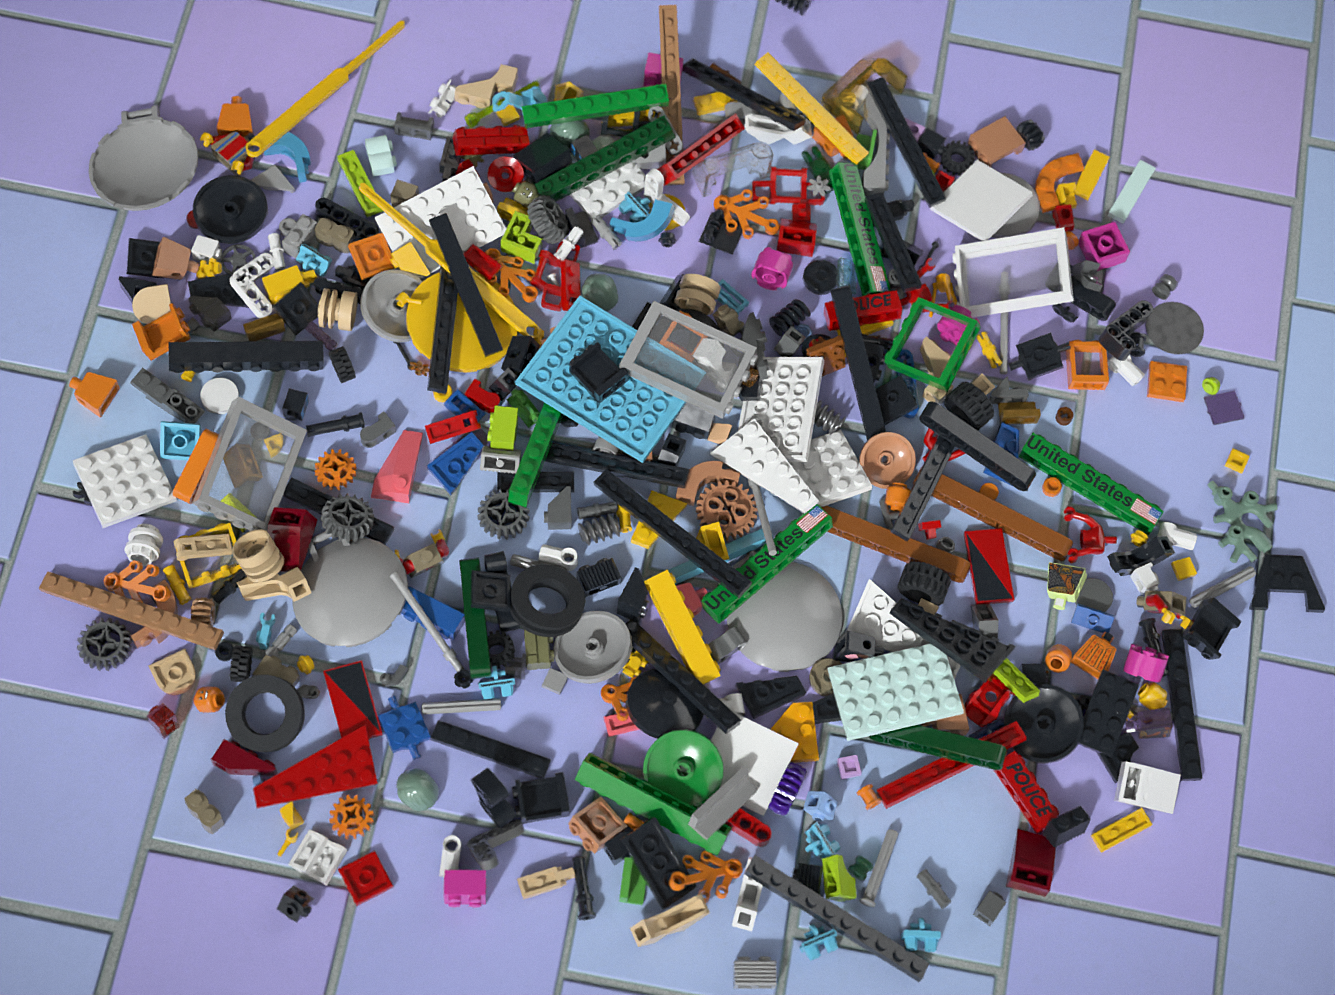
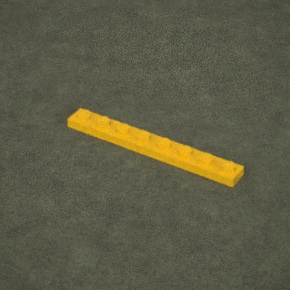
(811, 108)

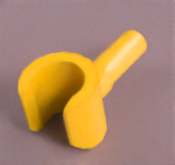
(404, 298)
(289, 840)

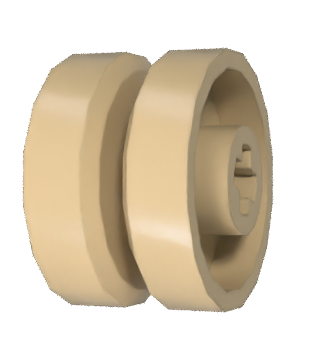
(698, 293)

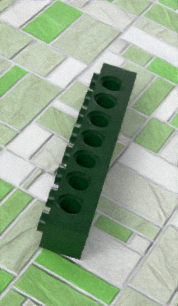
(606, 159)

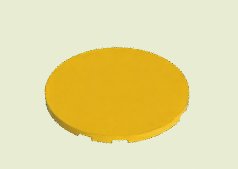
(466, 350)

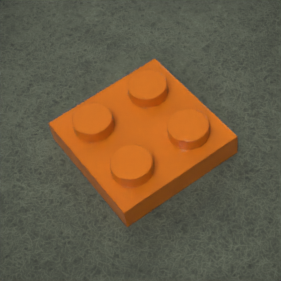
(371, 255)
(1167, 381)

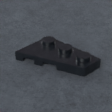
(219, 288)
(769, 695)

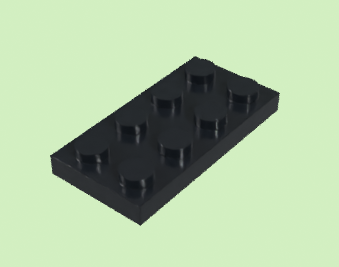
(1107, 712)
(656, 861)

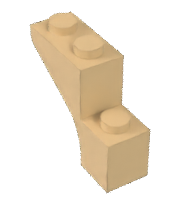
(482, 92)
(935, 362)
(289, 584)
(671, 921)

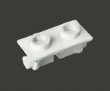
(438, 103)

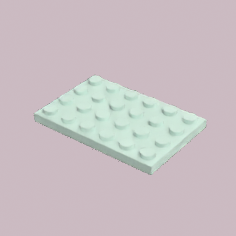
(894, 691)

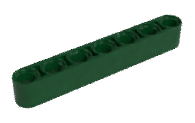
(475, 624)
(945, 745)

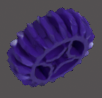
(787, 788)

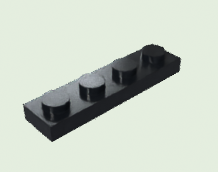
(546, 481)

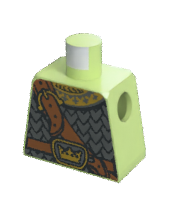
(1064, 583)

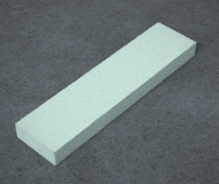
(1131, 191)

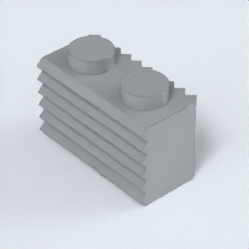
(301, 233)
(500, 460)
(754, 973)

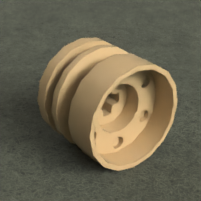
(337, 309)
(258, 555)

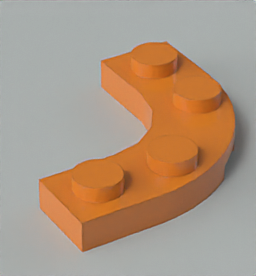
(1051, 174)

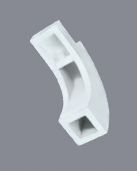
(747, 903)

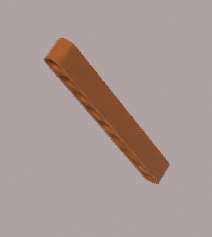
(1002, 517)
(886, 542)

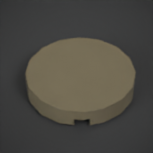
(819, 676)

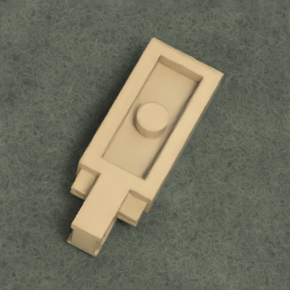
(544, 881)

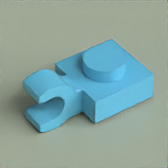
(264, 635)

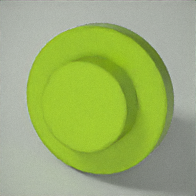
(1211, 385)

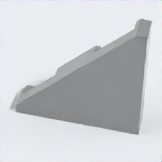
(273, 180)

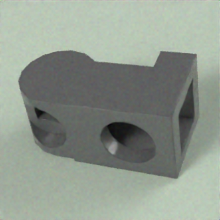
(377, 432)

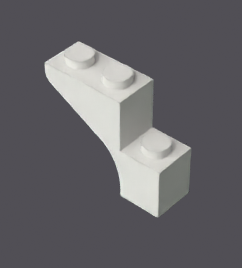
(769, 131)

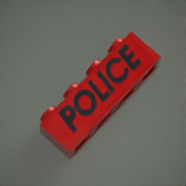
(869, 309)
(1026, 792)

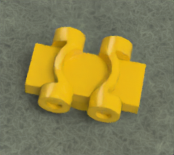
(208, 269)
(632, 667)

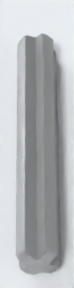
(1223, 586)
(461, 706)

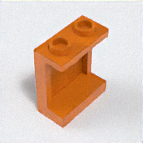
(156, 335)

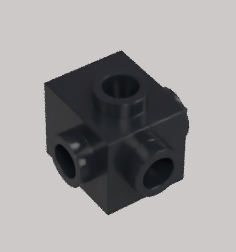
(295, 904)

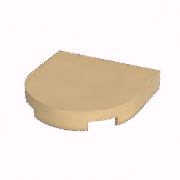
(151, 303)
(174, 673)

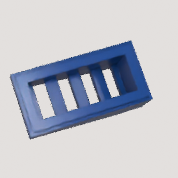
(458, 395)

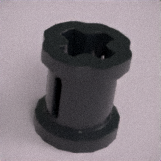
(1142, 338)

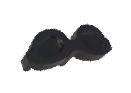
(1068, 316)

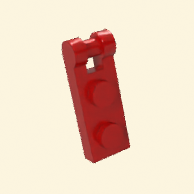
(569, 283)
(452, 427)

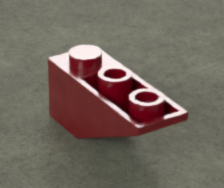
(237, 761)

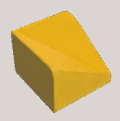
(291, 816)

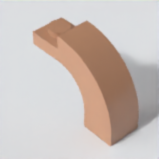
(703, 474)
(145, 635)

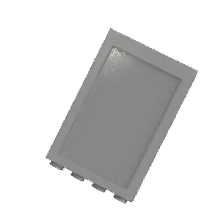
(689, 359)
(249, 466)

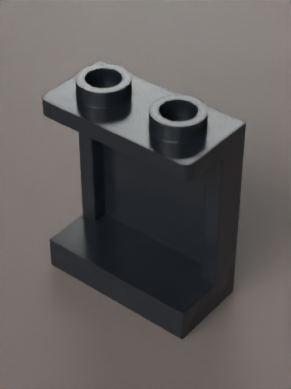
(597, 372)
(1210, 628)
(541, 799)

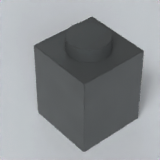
(789, 343)
(990, 908)

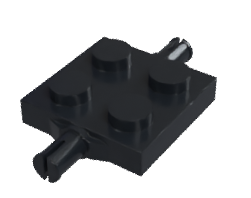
(1039, 356)

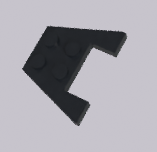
(1285, 575)

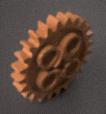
(742, 502)

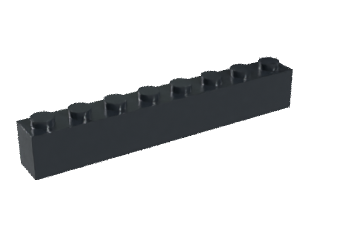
(245, 356)

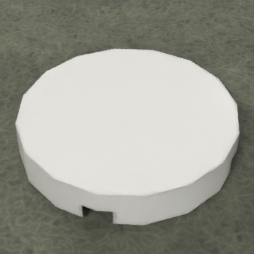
(218, 395)

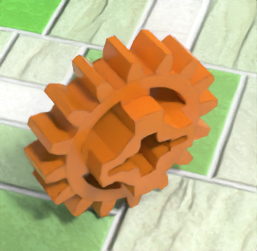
(326, 471)
(358, 822)

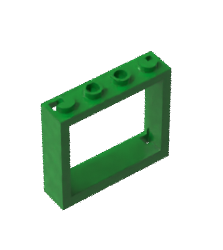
(957, 357)

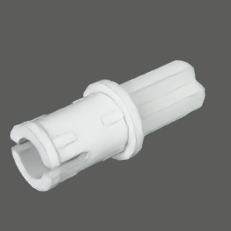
(568, 243)
(276, 251)

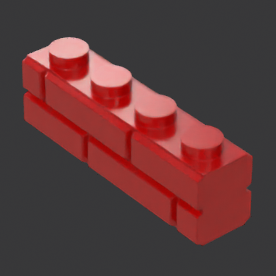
(490, 140)

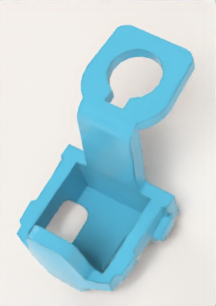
(529, 97)

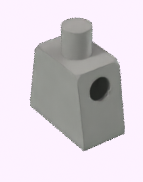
(654, 158)

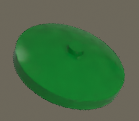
(684, 766)

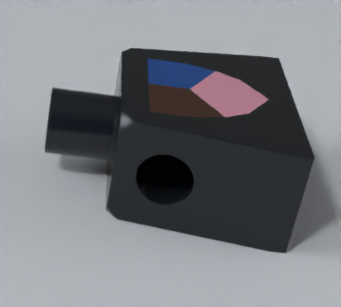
(855, 647)

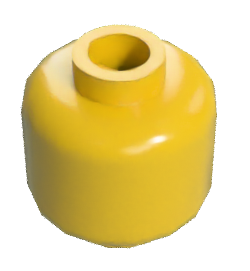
(1152, 696)

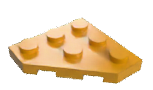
(799, 726)

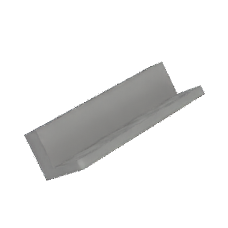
(723, 804)

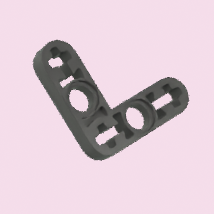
(482, 845)

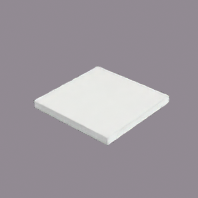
(982, 201)
(761, 752)

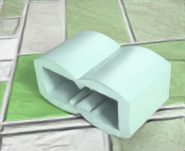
(379, 155)

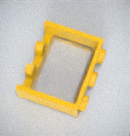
(210, 569)

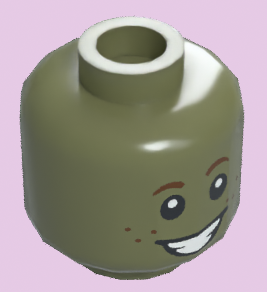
(525, 193)

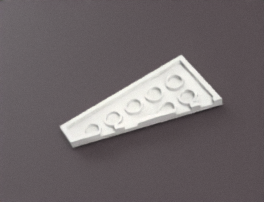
(759, 460)
(874, 620)

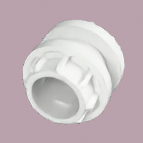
(144, 544)

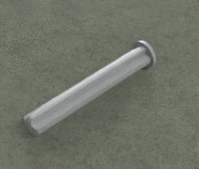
(879, 868)

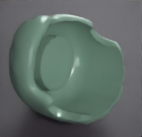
(569, 131)
(600, 291)
(417, 789)

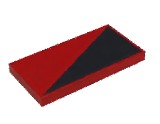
(988, 566)
(352, 699)

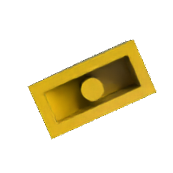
(408, 260)

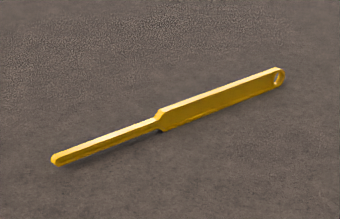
(316, 96)
(489, 294)

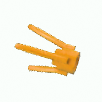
(944, 285)

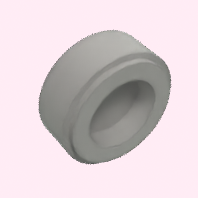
(286, 225)

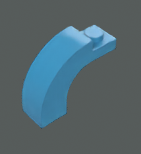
(295, 149)
(649, 227)

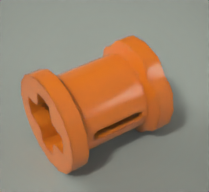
(869, 796)

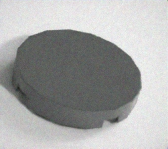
(1095, 595)

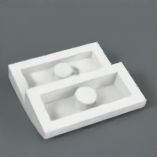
(318, 857)

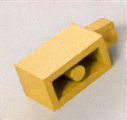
(281, 282)

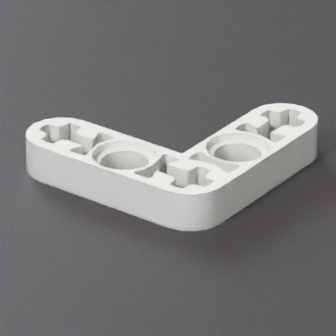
(654, 190)
(248, 285)

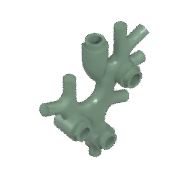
(1239, 531)

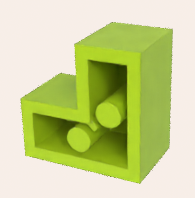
(518, 241)
(503, 428)

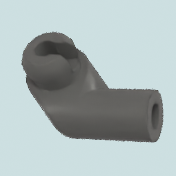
(394, 679)
(309, 691)

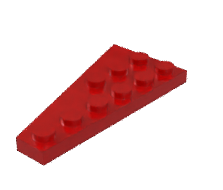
(334, 769)

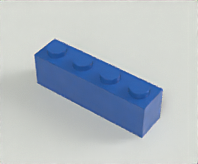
(444, 618)

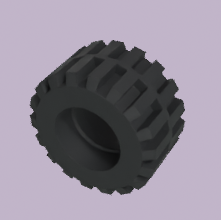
(970, 404)
(924, 582)

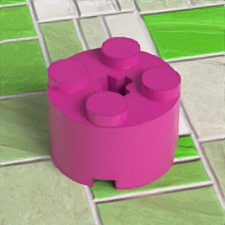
(772, 269)
(951, 329)
(1145, 663)

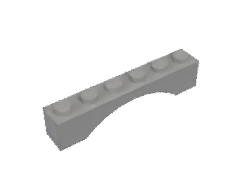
(874, 176)

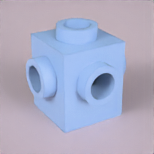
(820, 805)

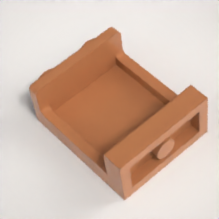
(996, 141)

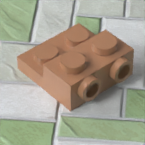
(596, 825)

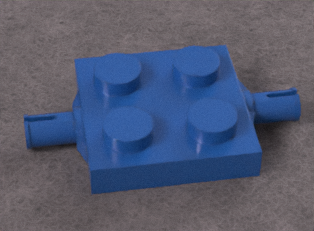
(404, 727)

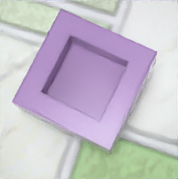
(849, 767)

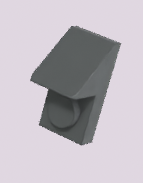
(1085, 274)
(1004, 394)

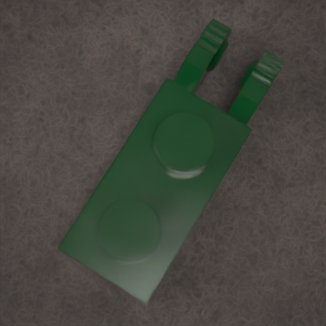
(819, 166)

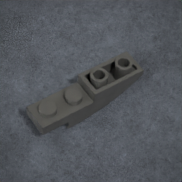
(754, 337)
(167, 398)

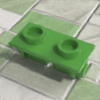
(526, 409)

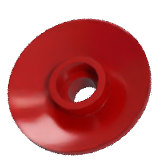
(505, 165)

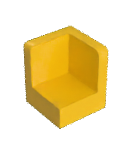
(1066, 195)

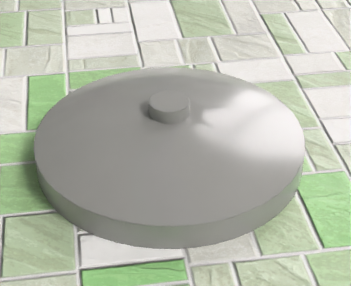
(1025, 217)
(381, 307)
(593, 648)

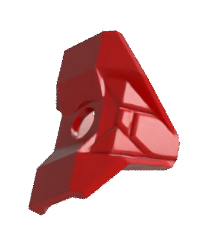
(980, 709)

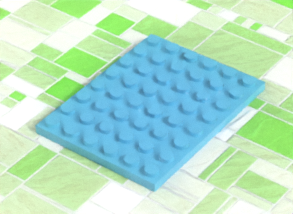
(632, 415)

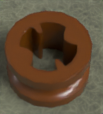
(1064, 421)

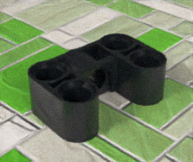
(492, 797)

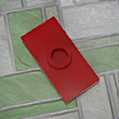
(482, 262)

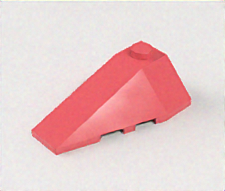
(397, 473)

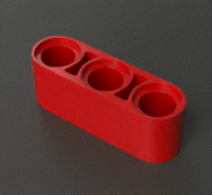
(749, 833)

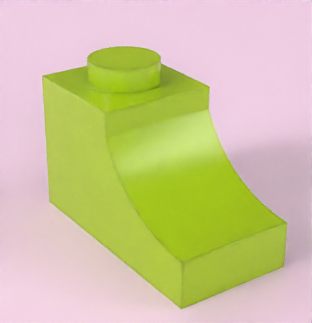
(837, 881)

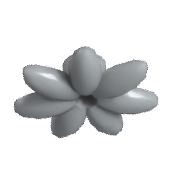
(818, 186)

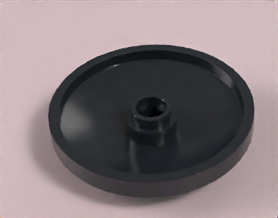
(230, 209)
(659, 706)
(1050, 723)

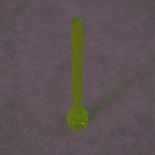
(473, 118)

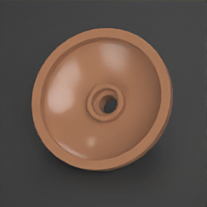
(899, 461)

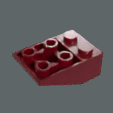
(292, 534)
(1031, 863)

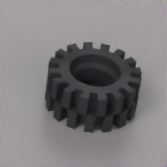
(960, 149)
(342, 364)
(508, 652)
(241, 663)

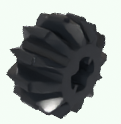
(1031, 134)

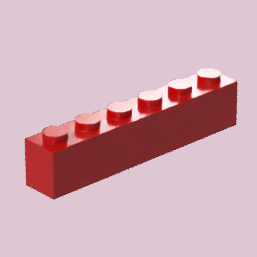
(701, 148)

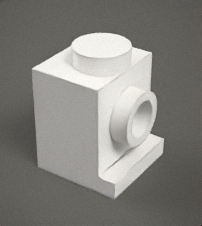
(1145, 579)

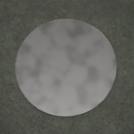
(1175, 328)

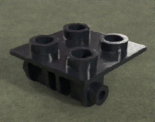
(718, 236)

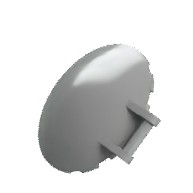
(143, 161)
(350, 591)
(789, 619)

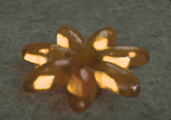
(419, 368)

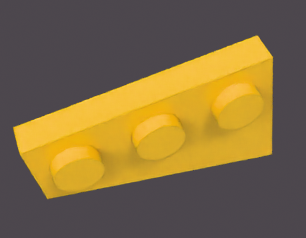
(669, 506)

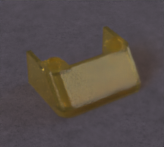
(840, 98)

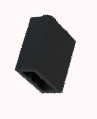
(543, 157)

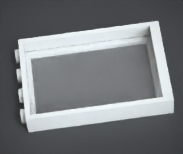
(1013, 273)

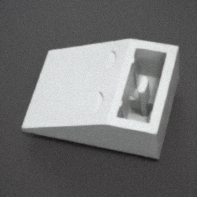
(1147, 787)

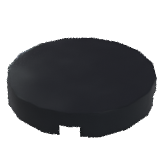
(820, 277)

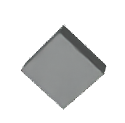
(554, 681)

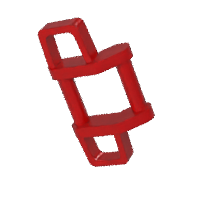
(773, 199)
(537, 282)

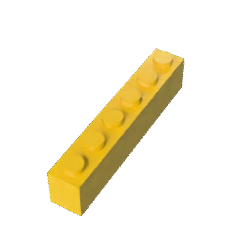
(681, 627)

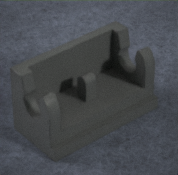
(413, 127)

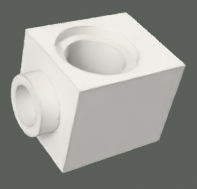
(206, 248)

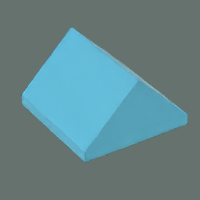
(178, 439)

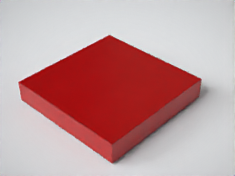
(365, 878)

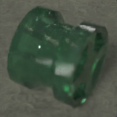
(860, 868)

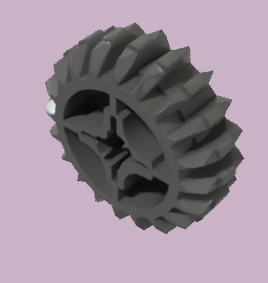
(548, 219)
(488, 509)
(336, 522)
(119, 648)

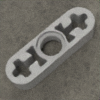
(676, 140)

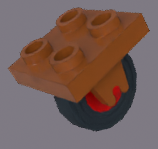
(829, 348)

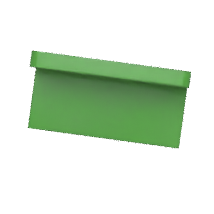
(868, 143)
(632, 884)

